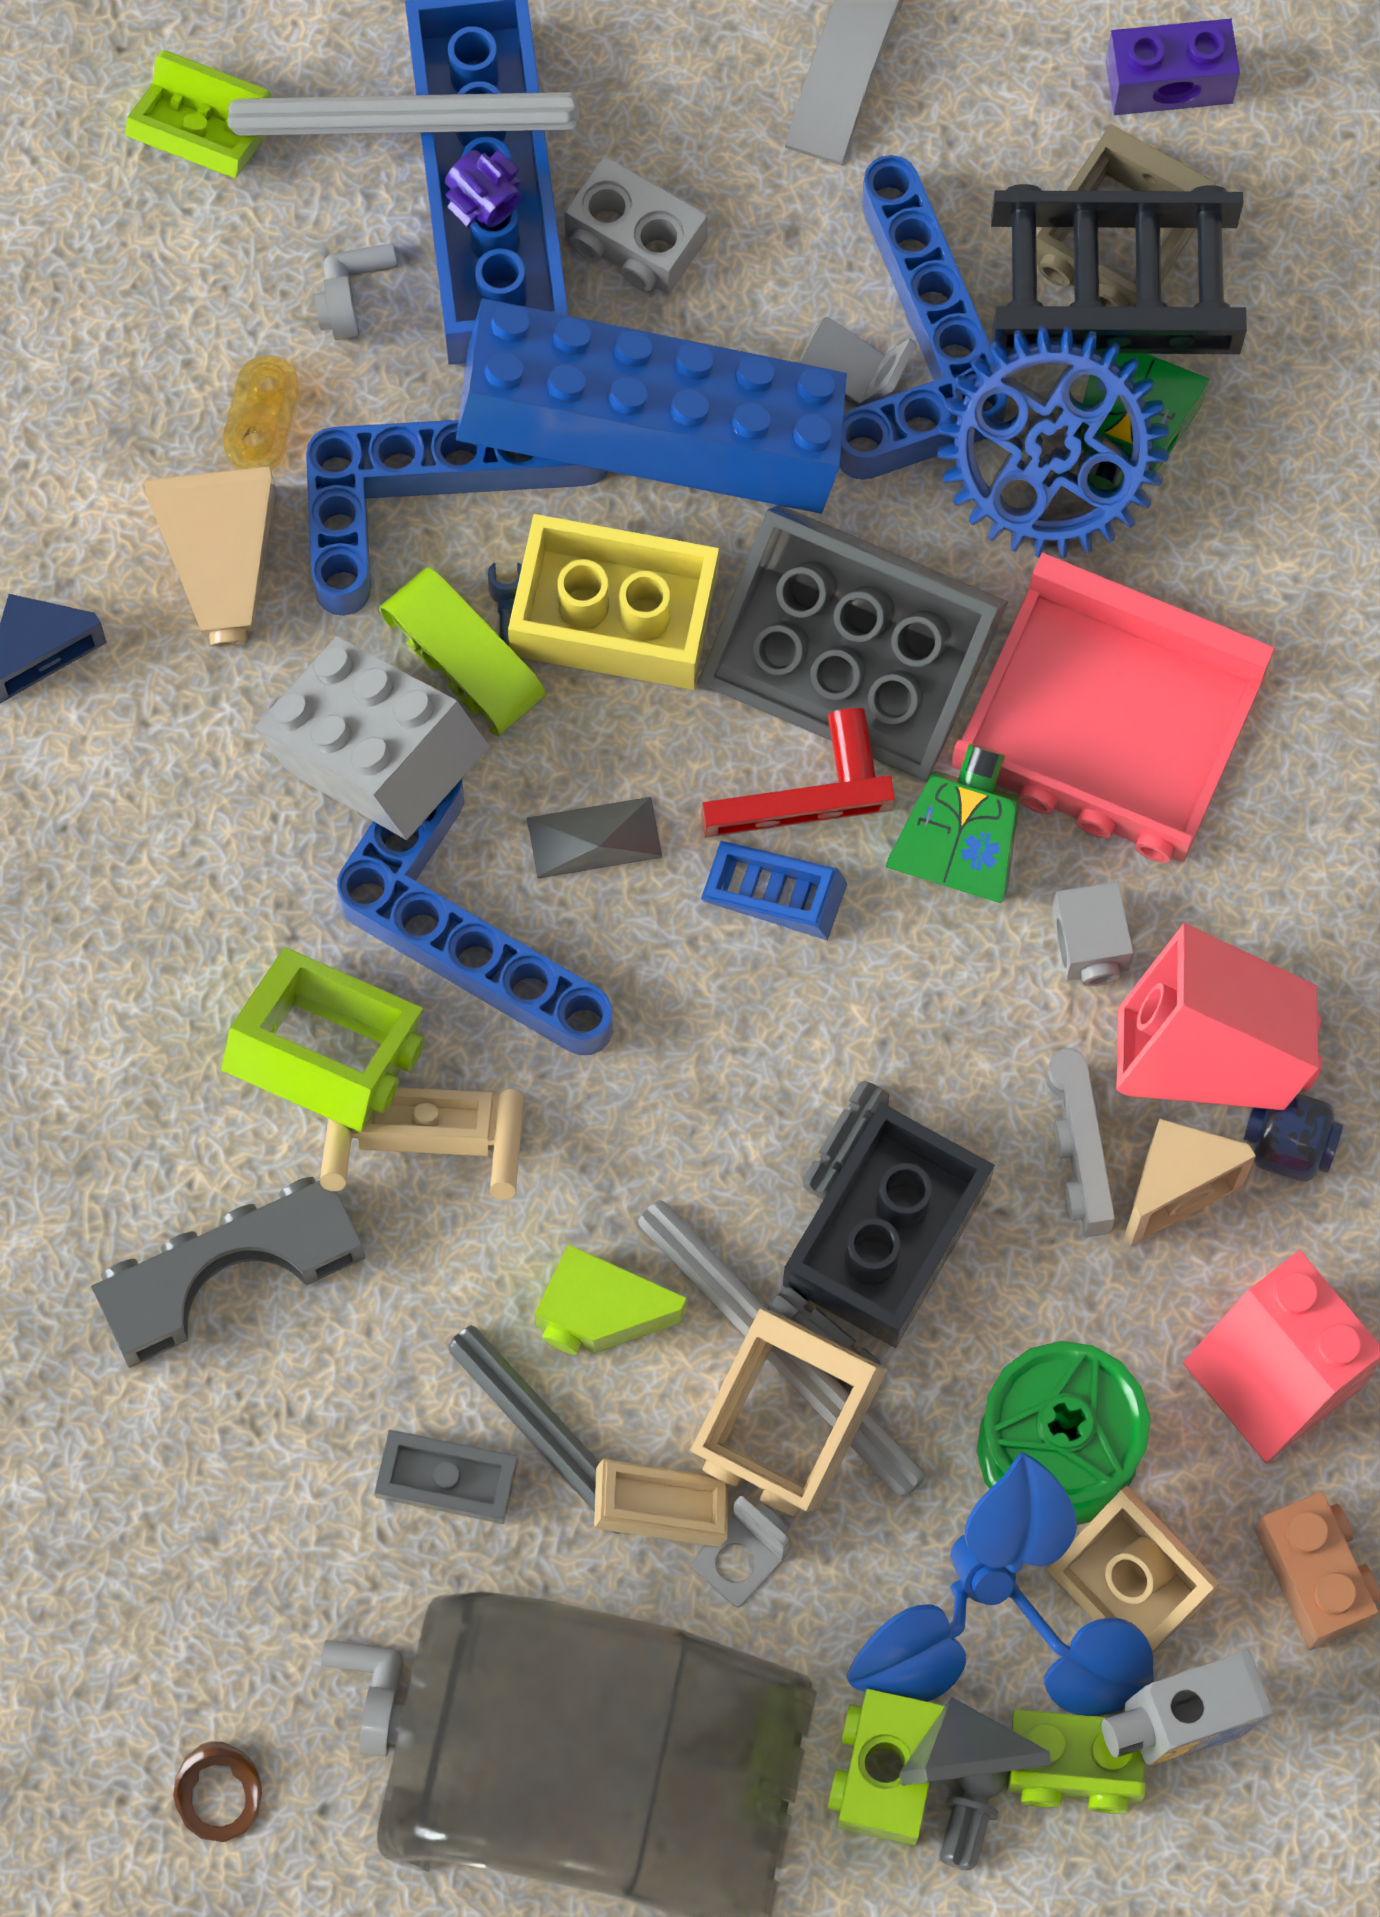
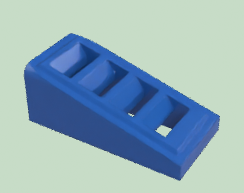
(825, 906)

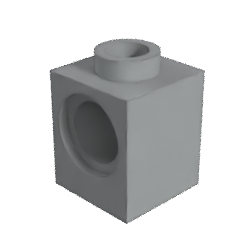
(1092, 933)

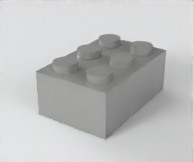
(372, 737)

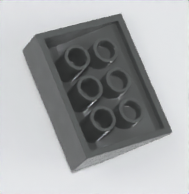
(851, 626)

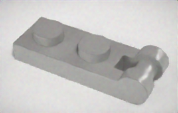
(1080, 1139)

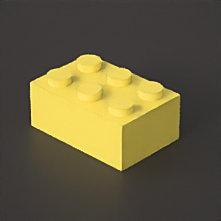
(613, 601)

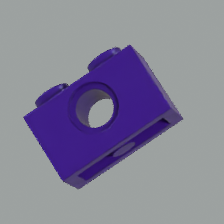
(1172, 66)

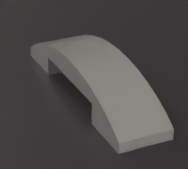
(840, 77)

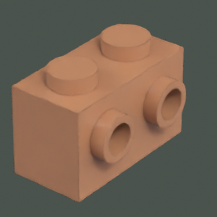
(1318, 1570)

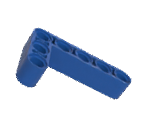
(933, 326)
(427, 474)
(460, 930)

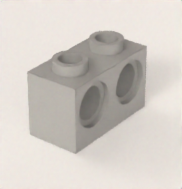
(646, 216)

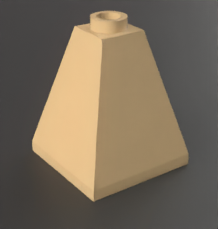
(219, 544)

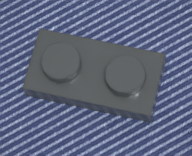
(446, 1476)

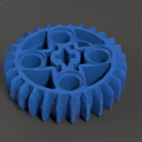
(1109, 502)

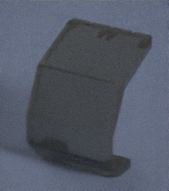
(596, 1755)

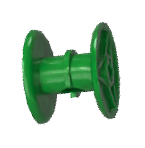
(1078, 1395)

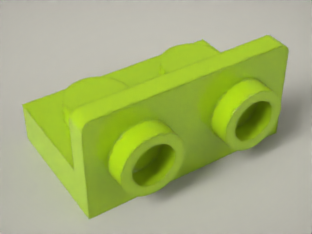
(1079, 1764)

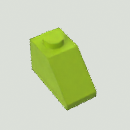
(602, 1305)

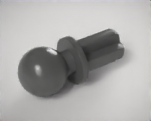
(970, 1819)

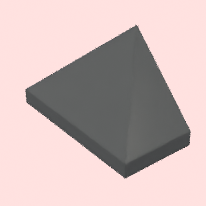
(594, 837)
(969, 1745)

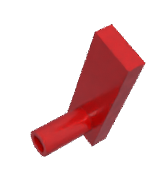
(854, 795)

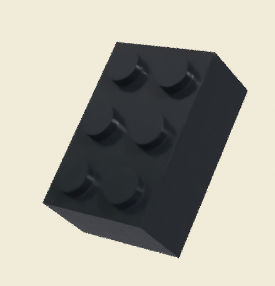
(888, 1225)

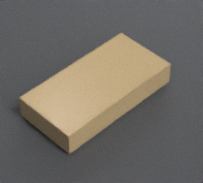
(661, 1503)

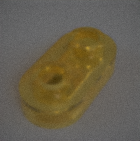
(262, 413)

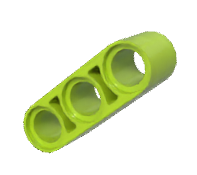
(464, 648)

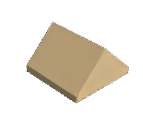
(1184, 1174)
(1134, 1570)

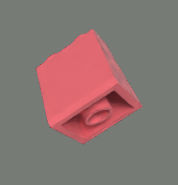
(1217, 1028)
(1284, 1357)

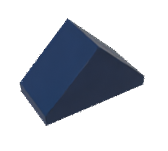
(41, 640)

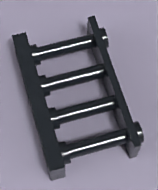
(1149, 323)

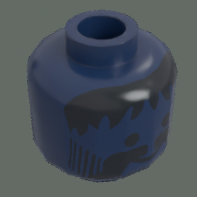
(1295, 1139)

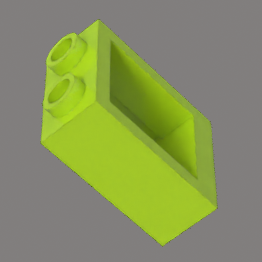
(306, 1076)

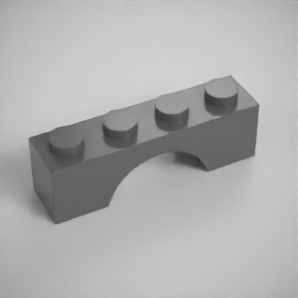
(152, 1300)

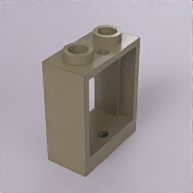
(1140, 169)

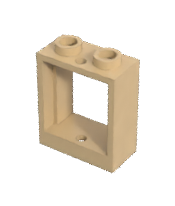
(731, 1465)

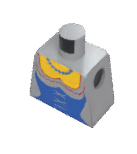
(1190, 1711)

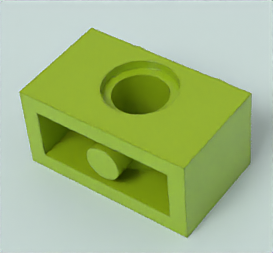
(874, 1806)

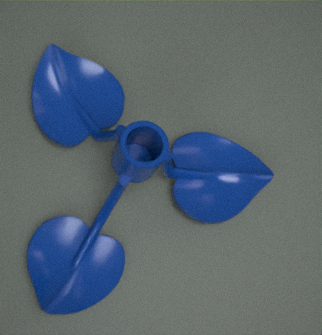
(1014, 1522)

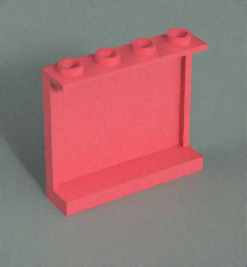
(1115, 708)

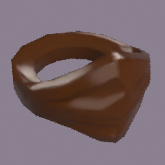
(243, 1769)

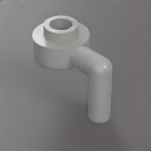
(336, 305)
(381, 1713)

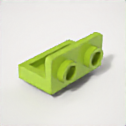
(189, 114)

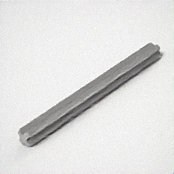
(404, 113)
(741, 1307)

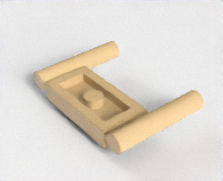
(436, 1124)

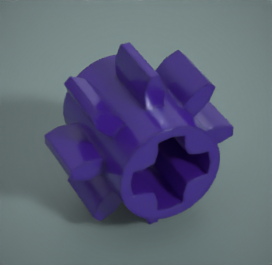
(483, 188)

